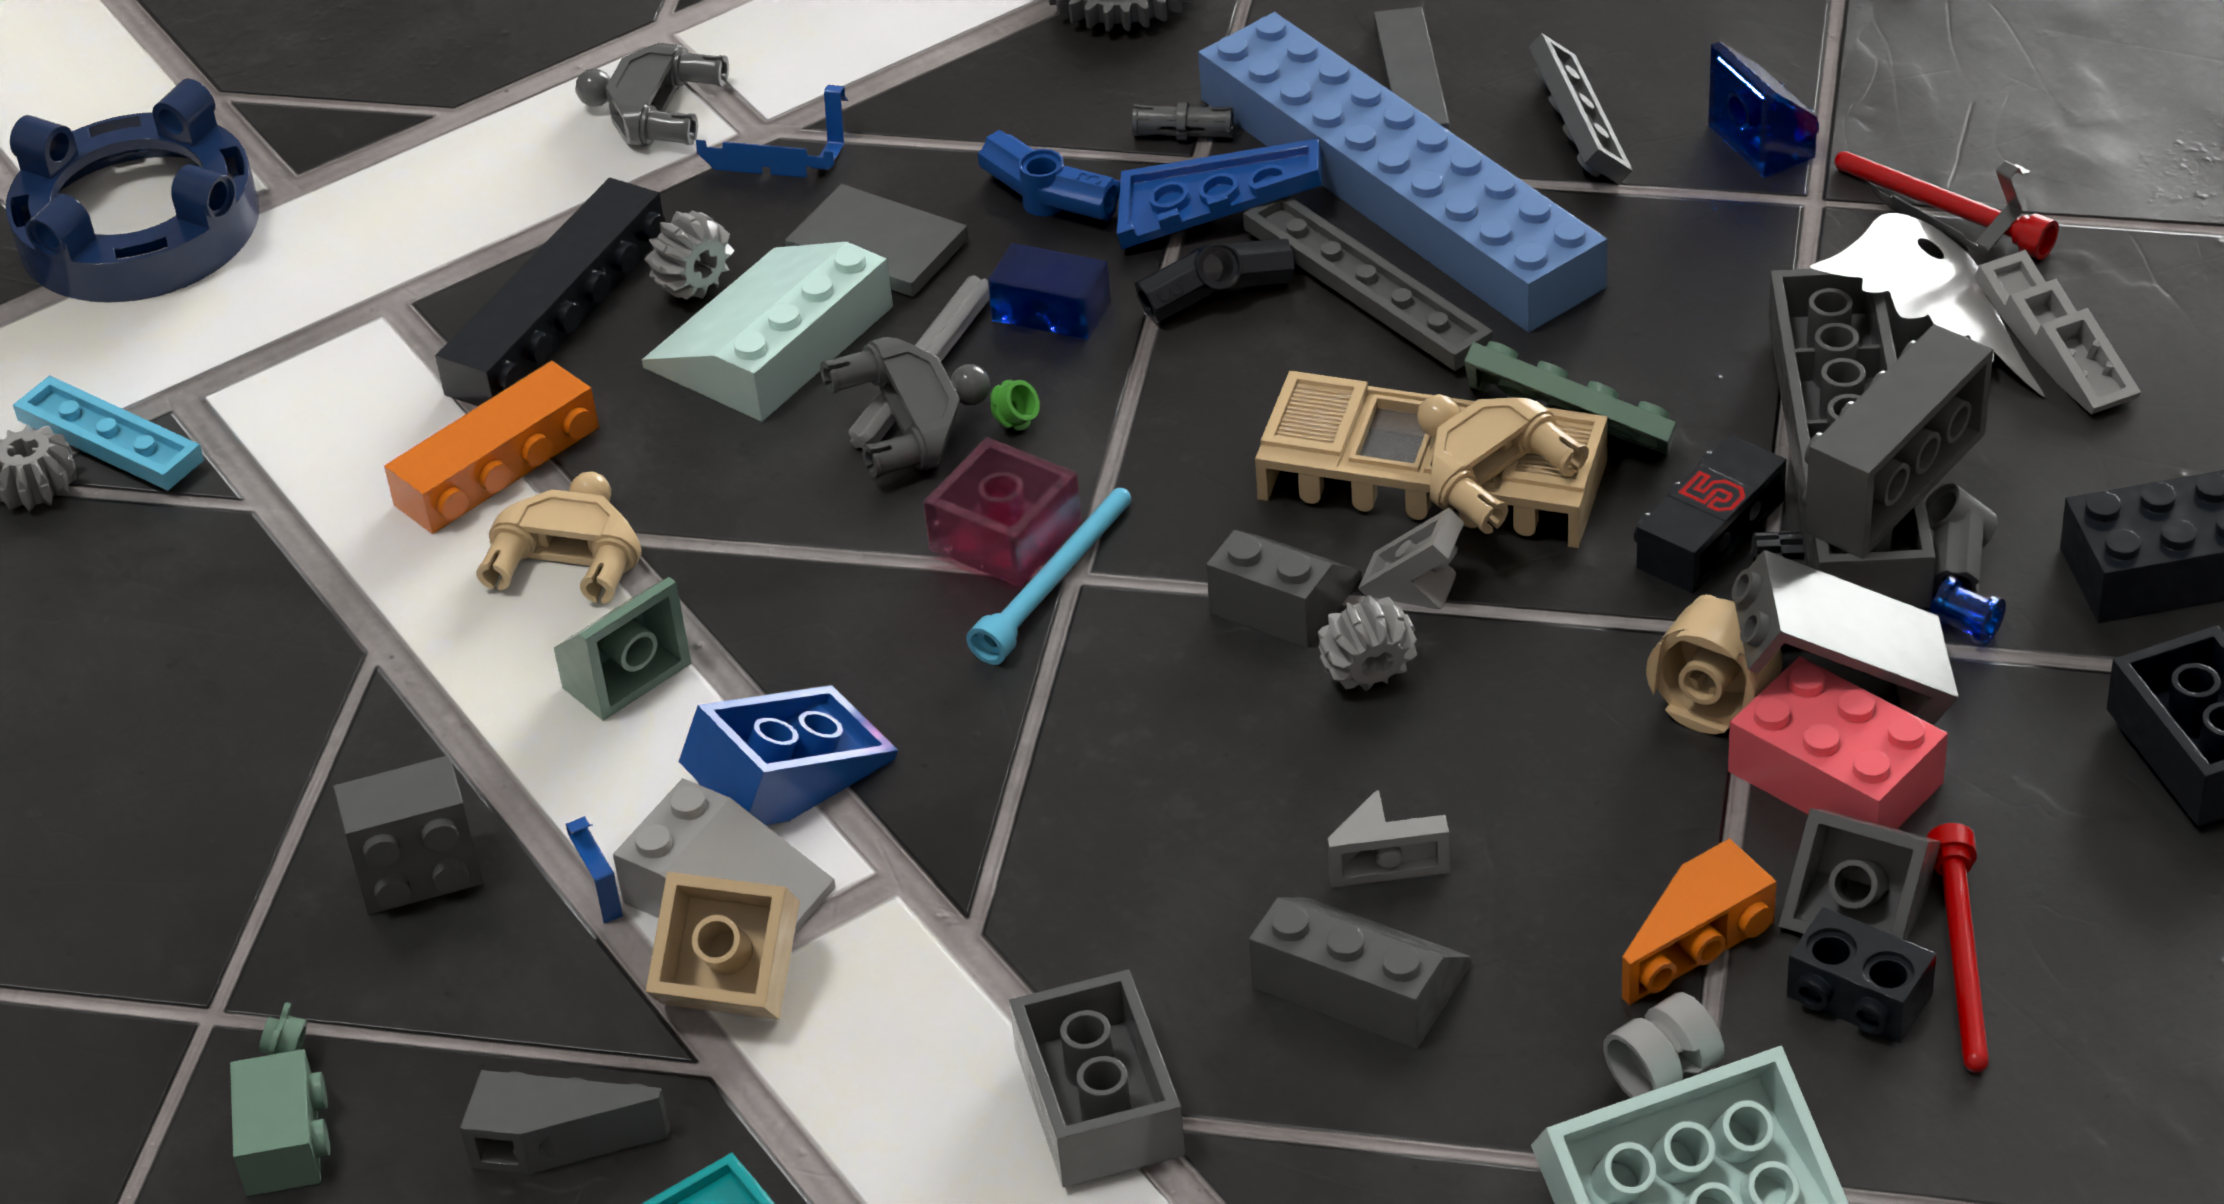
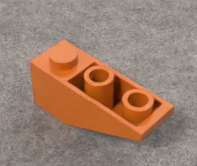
(1701, 914)

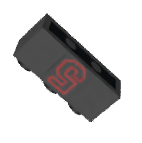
(1710, 513)

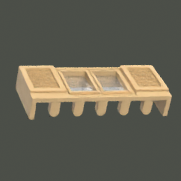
(1374, 439)

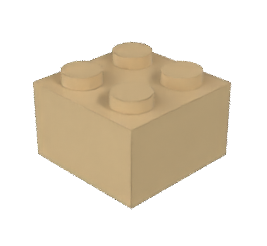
(723, 945)

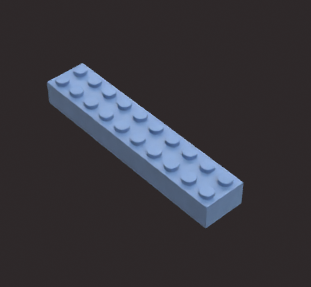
(1407, 172)

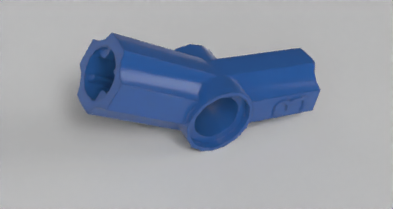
(1045, 181)

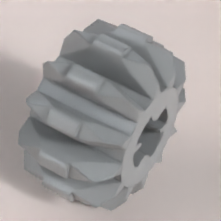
(689, 254)
(34, 467)
(1367, 643)

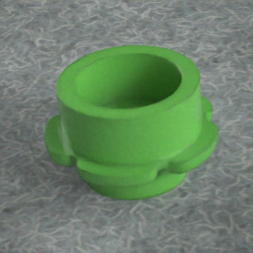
(1014, 404)

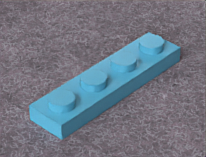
(109, 432)

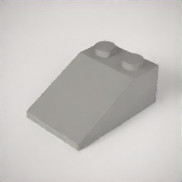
(716, 838)

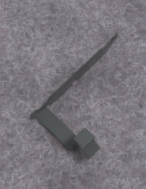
(1994, 230)

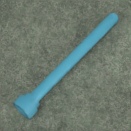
(996, 634)

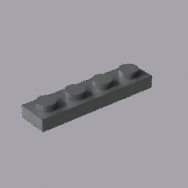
(1580, 109)

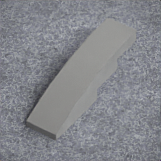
(2056, 334)

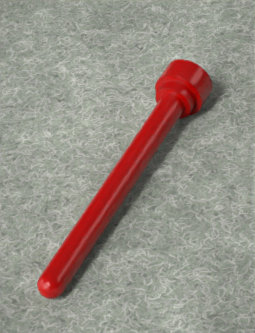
(2031, 233)
(1953, 863)

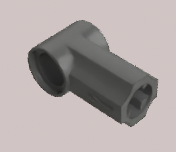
(1960, 532)

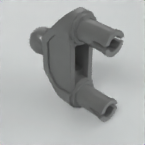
(644, 87)
(916, 393)

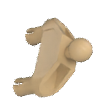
(1485, 441)
(565, 528)

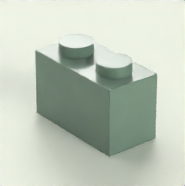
(278, 1122)

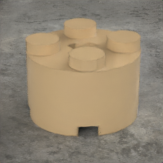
(1704, 667)

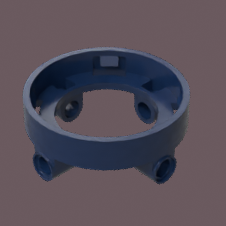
(211, 207)

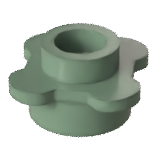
(284, 1033)

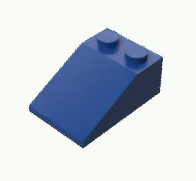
(783, 750)

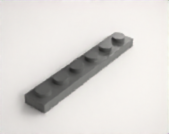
(1369, 281)

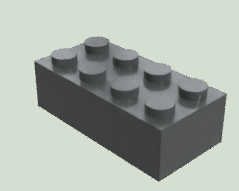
(1897, 440)

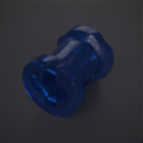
(1968, 610)

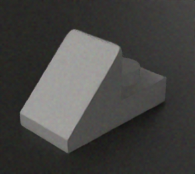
(1416, 564)
(1378, 851)

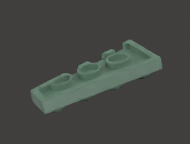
(1499, 365)

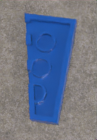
(1200, 190)

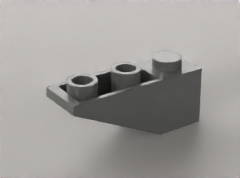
(550, 1122)

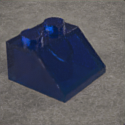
(1758, 114)

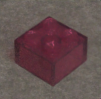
(1003, 511)

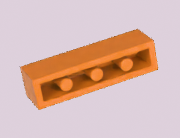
(491, 447)

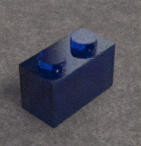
(1049, 291)

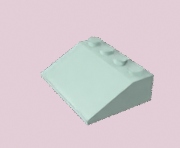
(776, 325)
(1699, 1141)

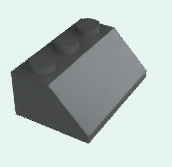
(1353, 968)

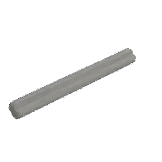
(937, 340)

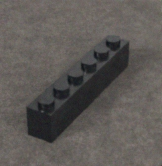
(551, 292)

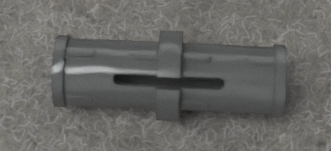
(1183, 121)

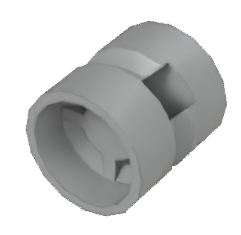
(1665, 1047)

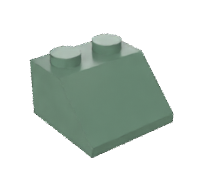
(626, 651)

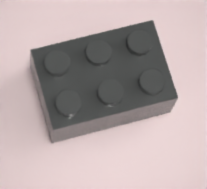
(1097, 1078)

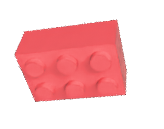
(1836, 748)

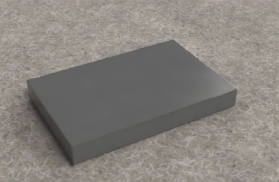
(909, 238)

